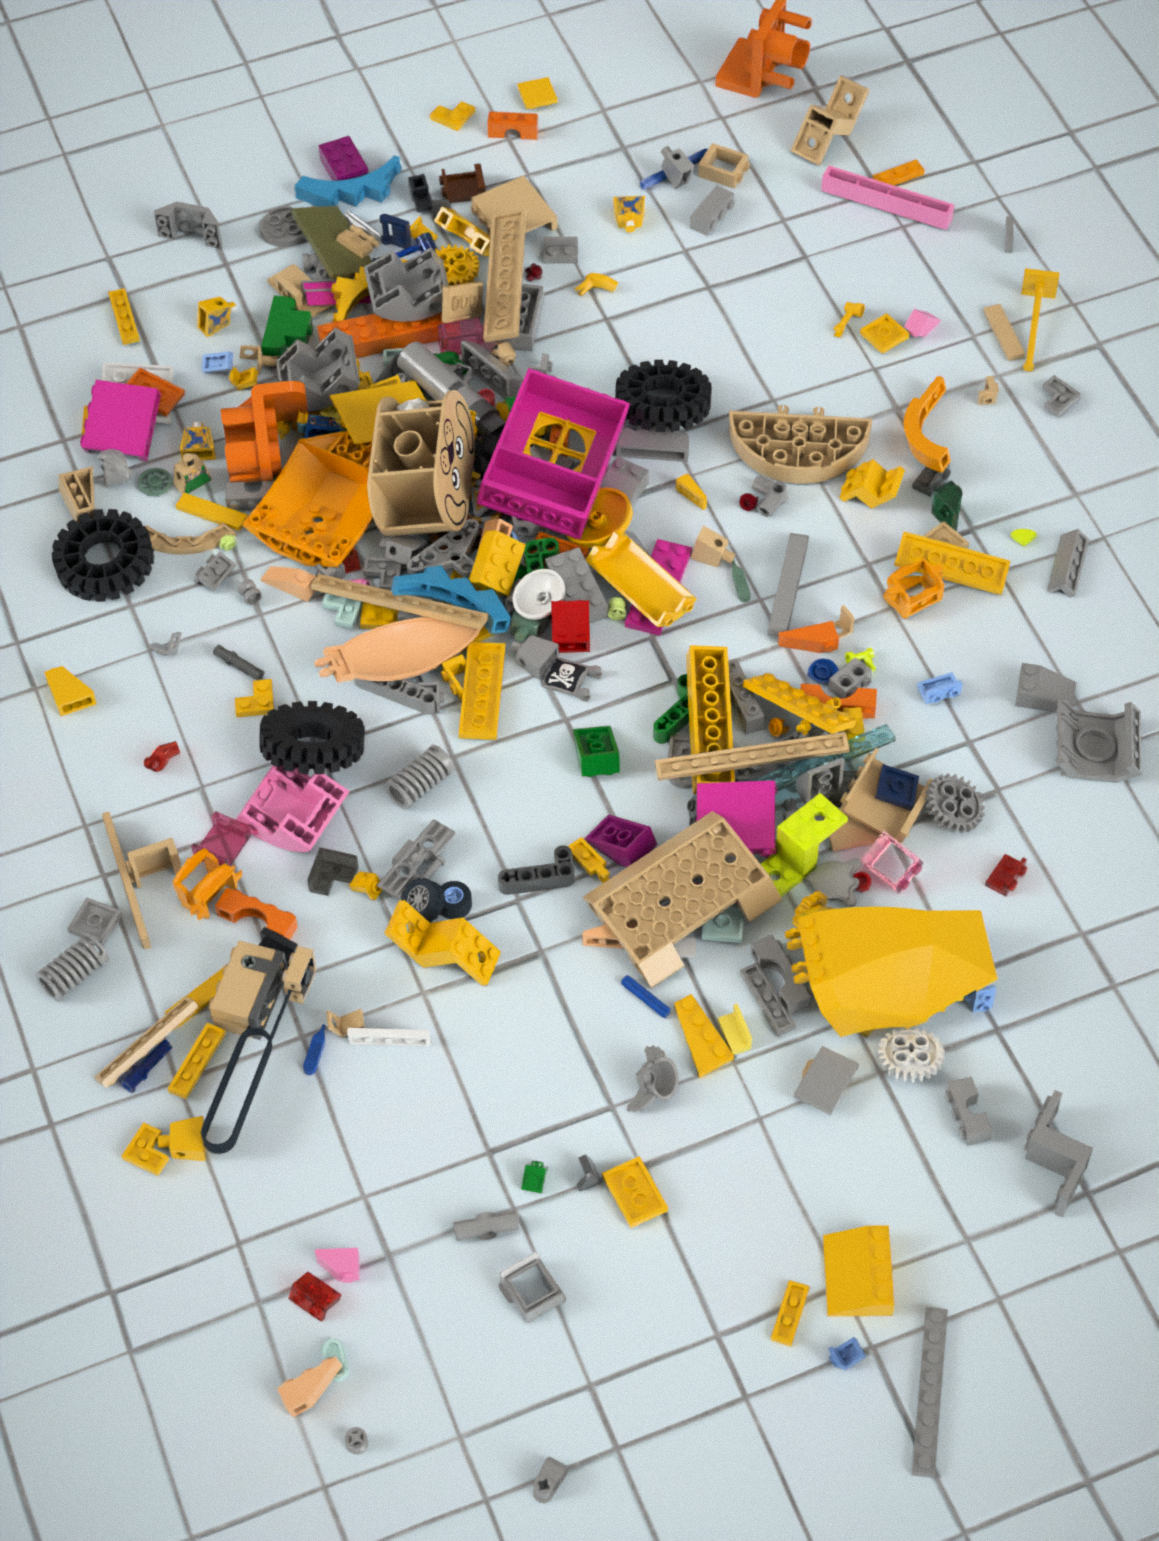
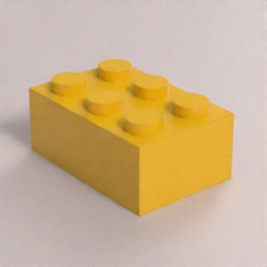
(496, 562)

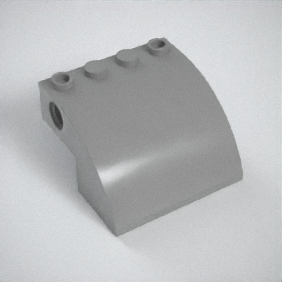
(406, 289)
(323, 369)

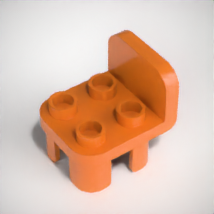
(252, 430)

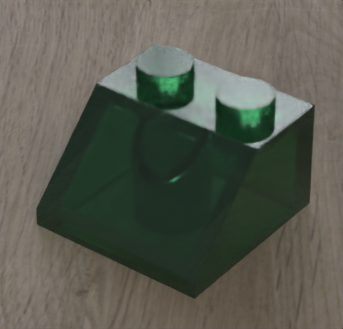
(947, 504)

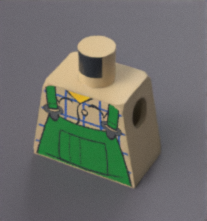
(190, 474)

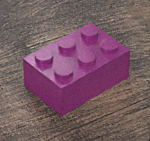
(342, 159)

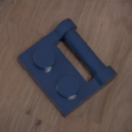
(400, 231)

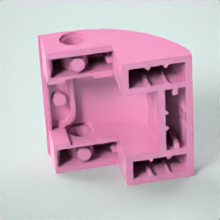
(292, 808)

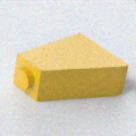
(68, 691)

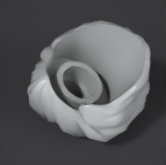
(114, 467)

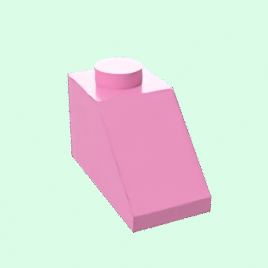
(921, 323)
(340, 1263)

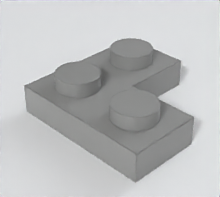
(1063, 395)
(382, 568)

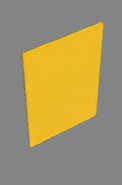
(360, 407)

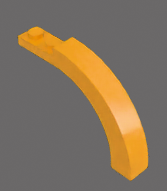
(925, 451)

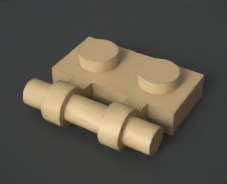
(353, 241)

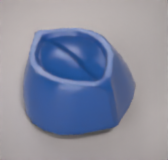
(822, 670)

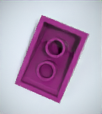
(622, 840)

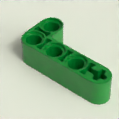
(542, 553)
(675, 717)

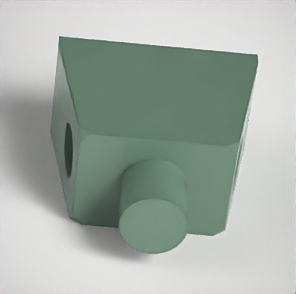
(523, 628)

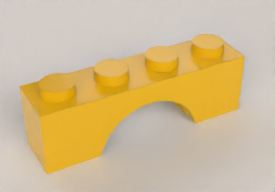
(457, 224)

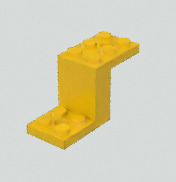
(442, 942)

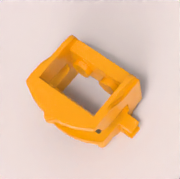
(898, 584)
(208, 887)

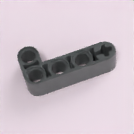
(512, 880)

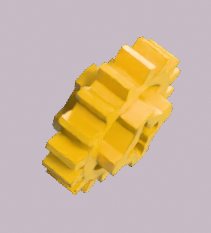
(812, 901)

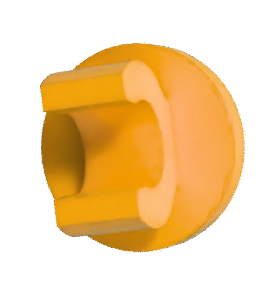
(777, 728)

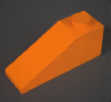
(812, 638)

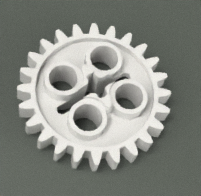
(911, 1054)

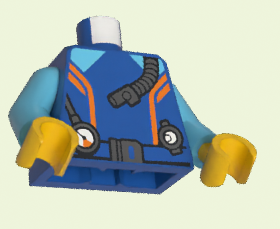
(317, 425)

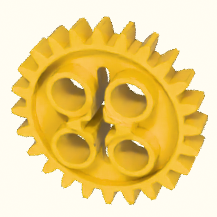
(459, 264)

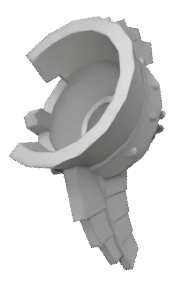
(655, 1078)

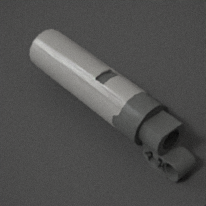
(438, 379)

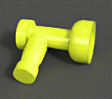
(865, 655)

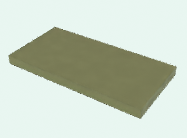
(321, 229)

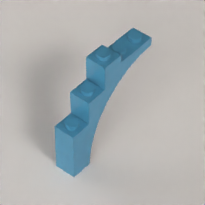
(349, 191)
(459, 592)

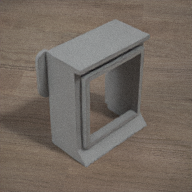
(511, 1294)

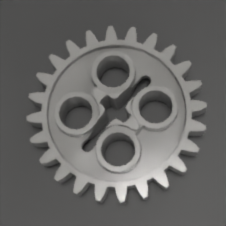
(954, 803)

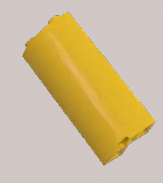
(641, 580)

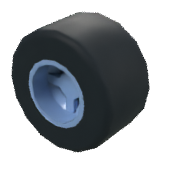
(457, 900)

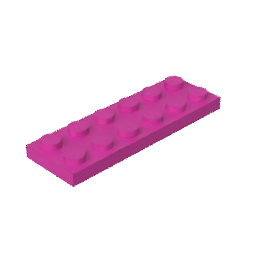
(674, 560)

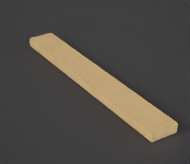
(126, 881)

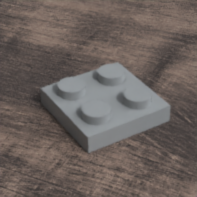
(95, 919)

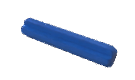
(645, 996)

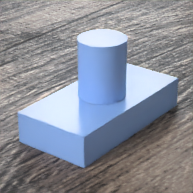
(217, 362)

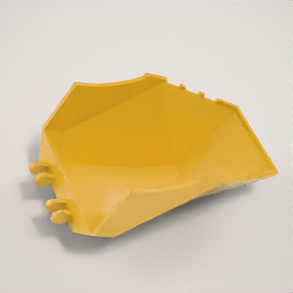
(889, 963)

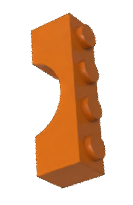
(863, 698)
(235, 905)

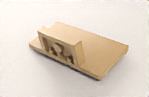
(289, 284)

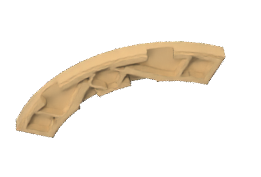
(189, 544)

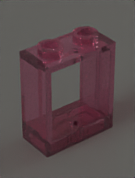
(452, 334)
(878, 849)

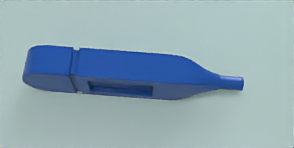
(314, 1052)

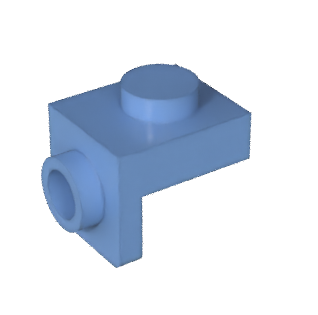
(847, 1354)

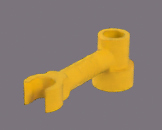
(851, 310)

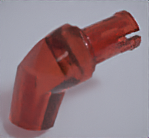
(161, 756)

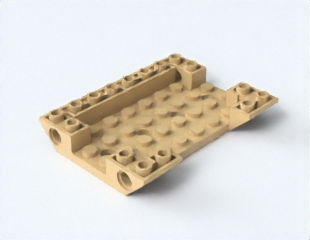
(669, 875)

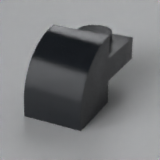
(420, 192)

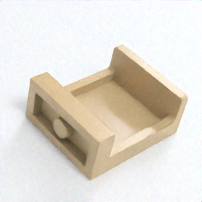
(152, 860)

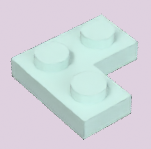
(347, 609)

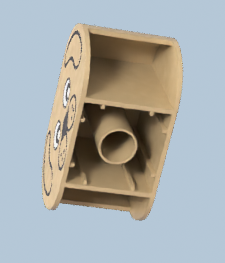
(421, 466)

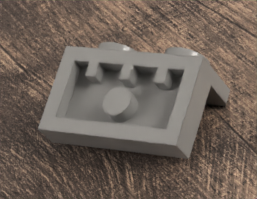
(560, 250)
(215, 572)

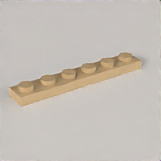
(145, 1042)

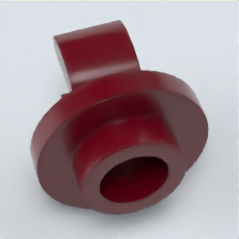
(534, 272)
(748, 501)

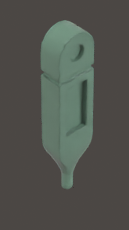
(740, 583)

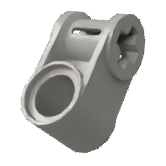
(550, 1477)

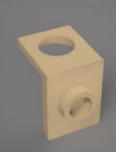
(846, 622)
(351, 1020)

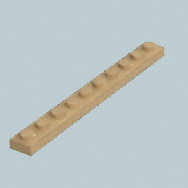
(404, 603)
(751, 756)

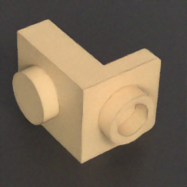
(988, 395)

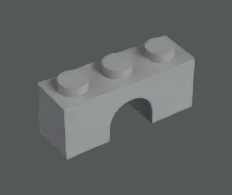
(239, 499)
(972, 1127)

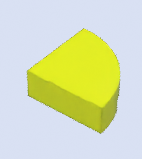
(1023, 536)

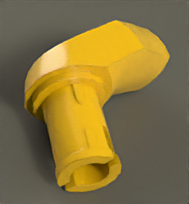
(596, 280)

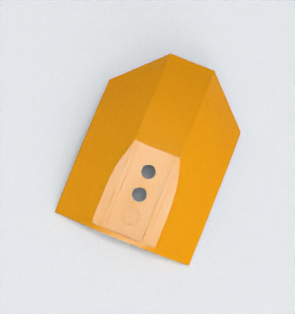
(321, 480)

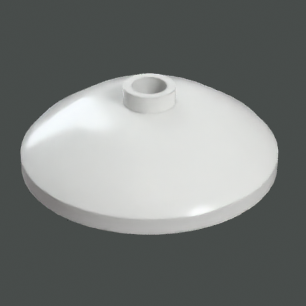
(536, 591)

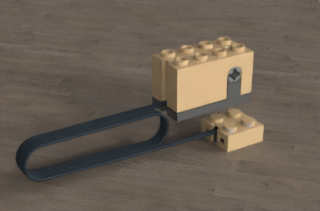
(244, 1007)

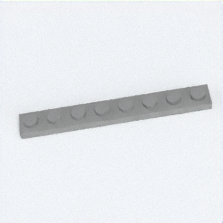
(929, 1392)

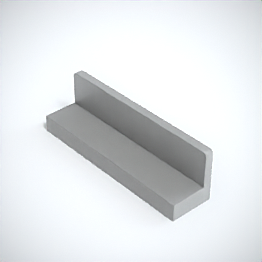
(1068, 562)

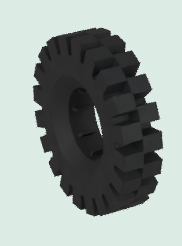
(650, 410)
(107, 578)
(284, 726)

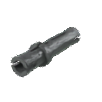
(233, 659)

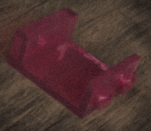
(224, 839)

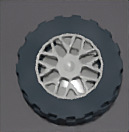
(425, 898)

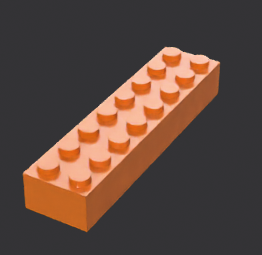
(374, 334)

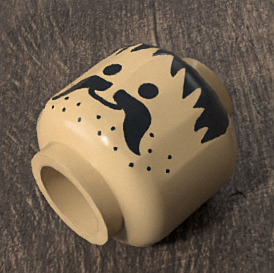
(504, 352)

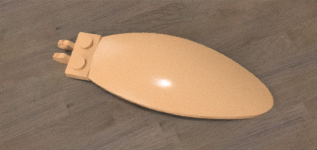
(396, 650)

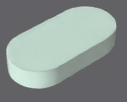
(335, 1348)

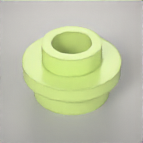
(227, 542)

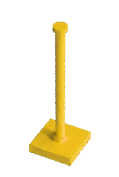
(1037, 284)

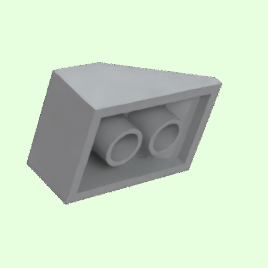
(627, 478)
(1042, 688)
(823, 779)

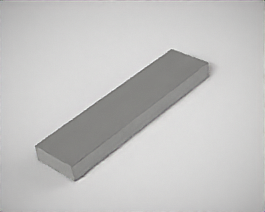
(767, 999)

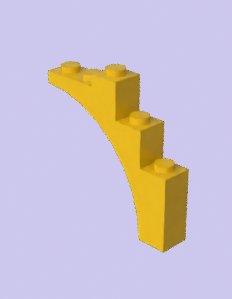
(349, 293)

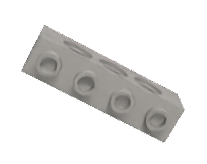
(744, 700)

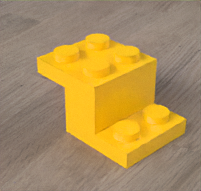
(871, 483)

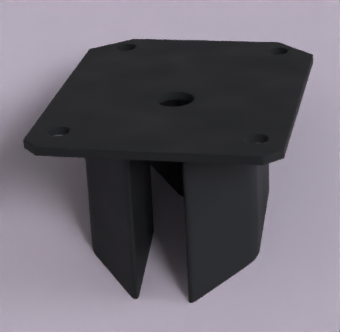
(484, 450)

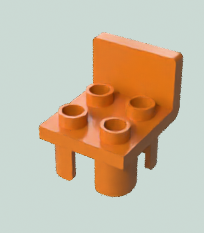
(753, 59)

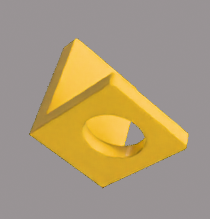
(420, 229)

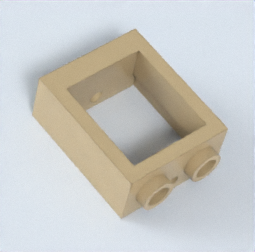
(721, 176)

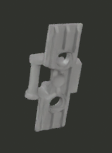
(413, 854)

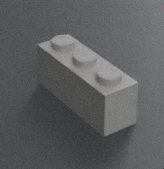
(712, 210)

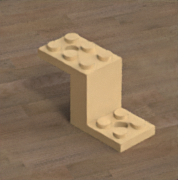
(825, 121)

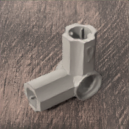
(774, 493)

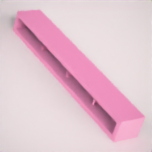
(887, 197)

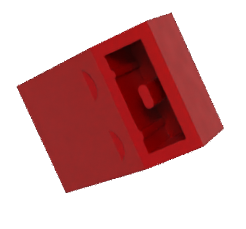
(571, 625)

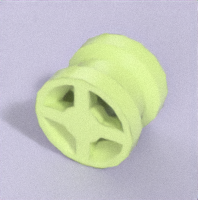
(617, 608)

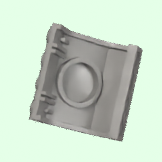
(1098, 743)

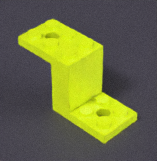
(799, 842)

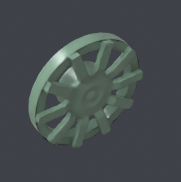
(154, 482)

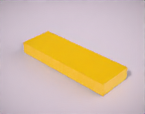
(790, 1313)

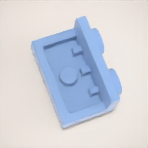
(939, 688)
(982, 999)

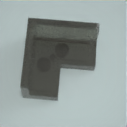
(331, 866)

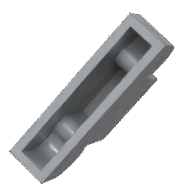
(653, 444)

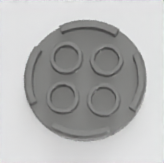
(280, 228)

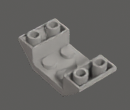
(188, 219)

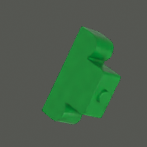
(285, 326)

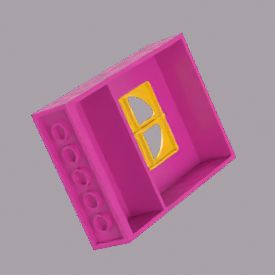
(541, 489)

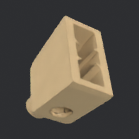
(711, 548)

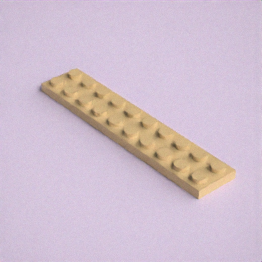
(505, 276)

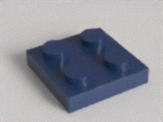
(897, 787)

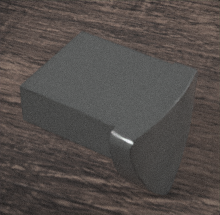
(592, 1177)

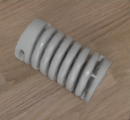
(419, 776)
(73, 967)

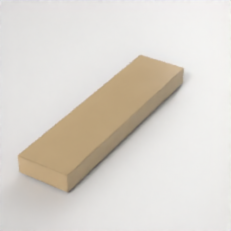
(1004, 332)

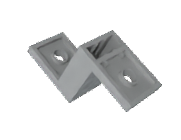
(1057, 1152)

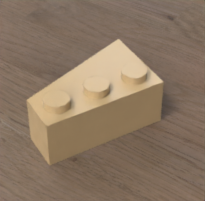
(78, 492)

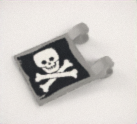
(568, 677)

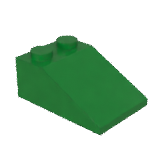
(596, 751)

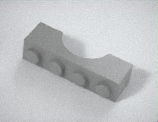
(770, 955)

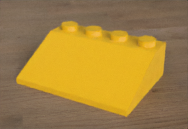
(859, 1272)

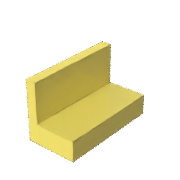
(735, 1031)

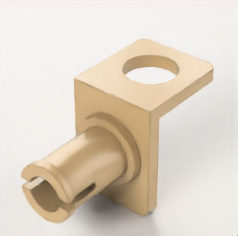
(262, 360)

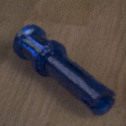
(140, 1072)

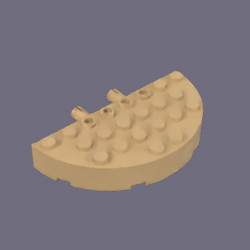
(798, 446)

